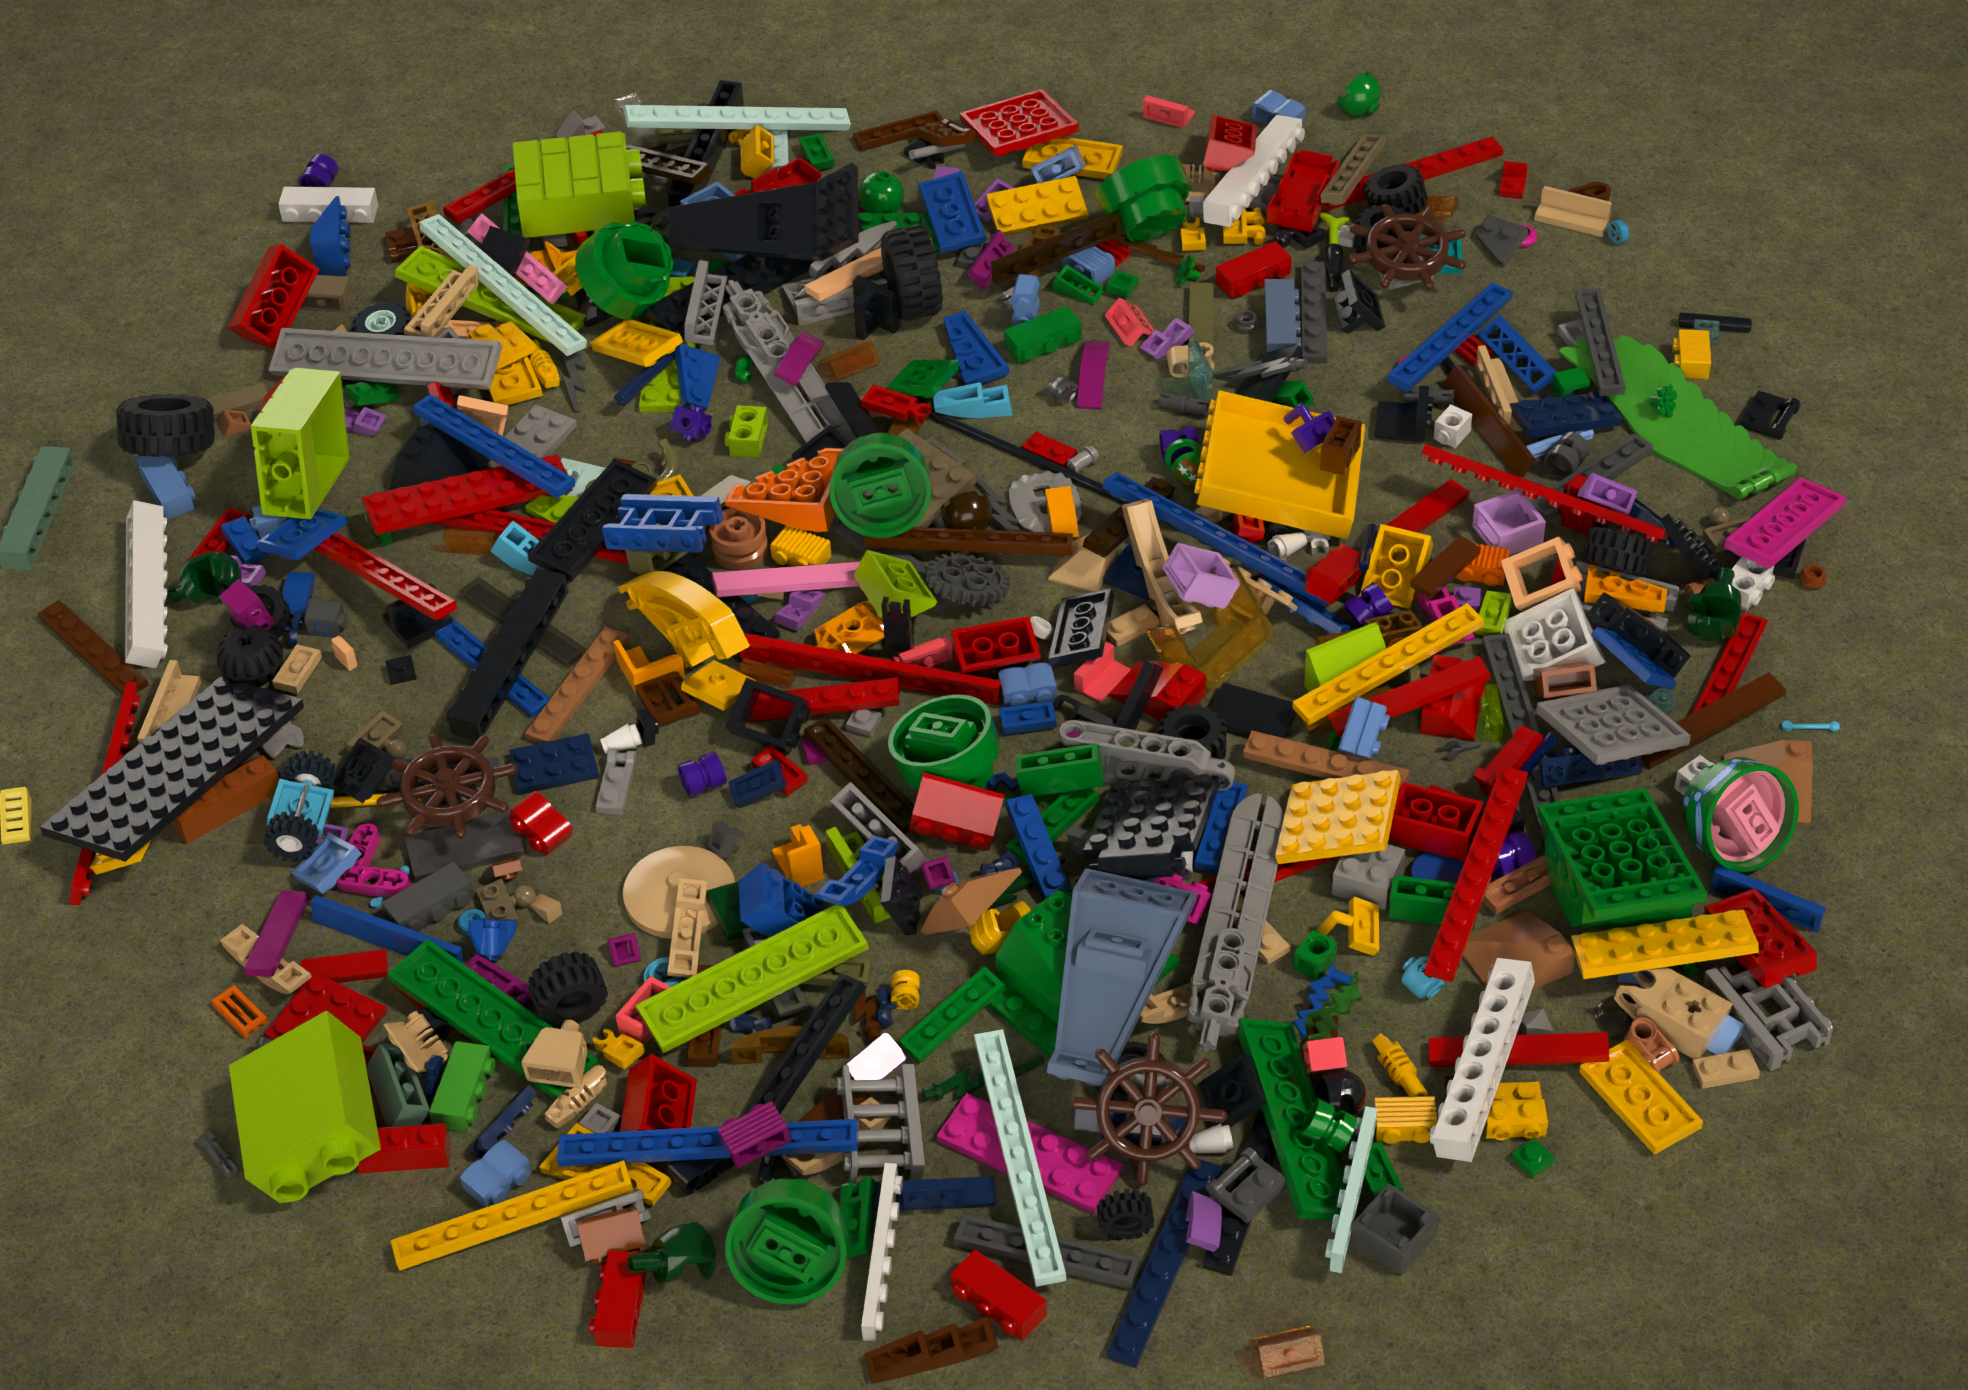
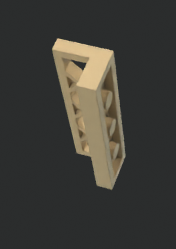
(443, 310)
(1497, 385)
(172, 694)

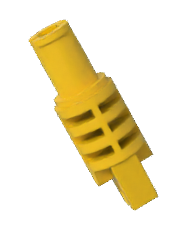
(544, 367)
(1399, 1066)

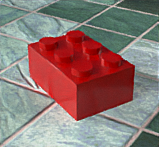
(1435, 821)

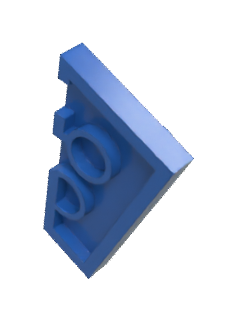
(695, 375)

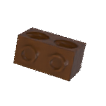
(1340, 445)

